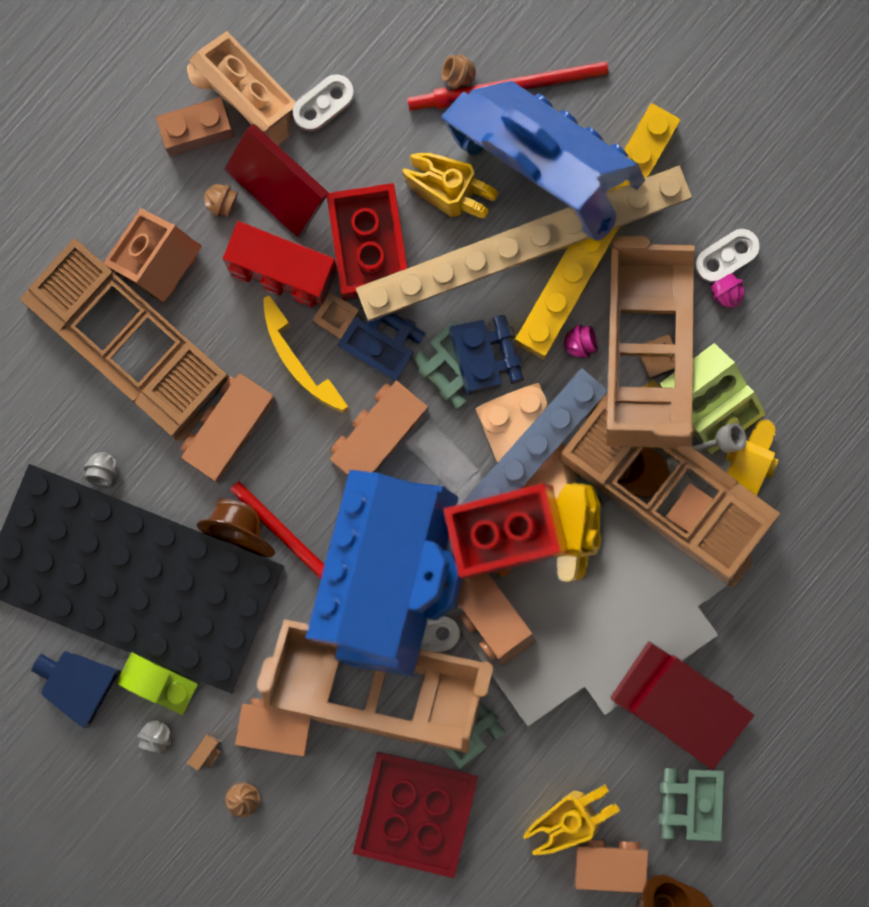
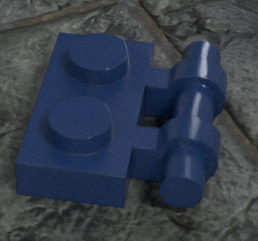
(379, 350)
(476, 356)

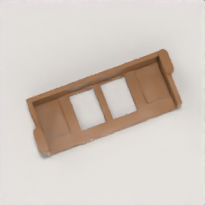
(651, 282)
(175, 385)
(722, 534)
(446, 712)

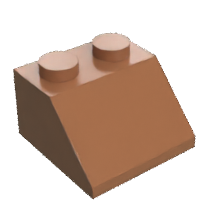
(153, 255)

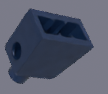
(75, 684)

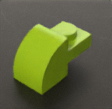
(156, 683)

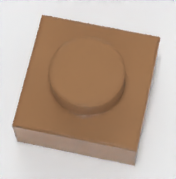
(335, 315)
(655, 365)
(205, 753)

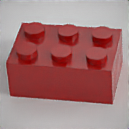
(365, 236)
(279, 265)
(506, 531)

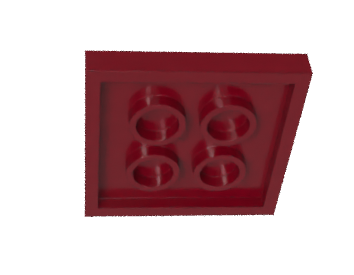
(415, 814)

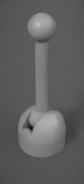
(724, 441)

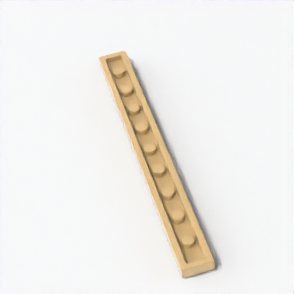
(515, 247)

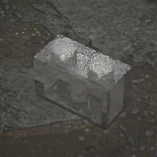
(441, 457)

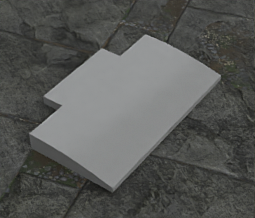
(598, 625)

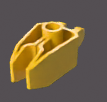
(448, 184)
(755, 459)
(581, 527)
(572, 821)

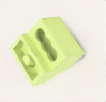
(718, 395)

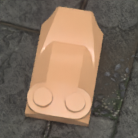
(244, 85)
(507, 420)

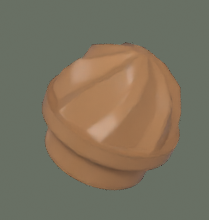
(458, 71)
(220, 199)
(242, 799)

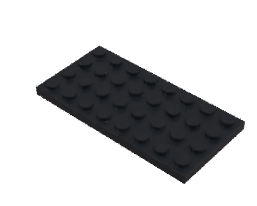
(133, 578)

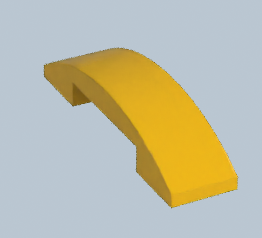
(323, 392)

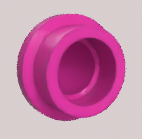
(728, 291)
(581, 341)

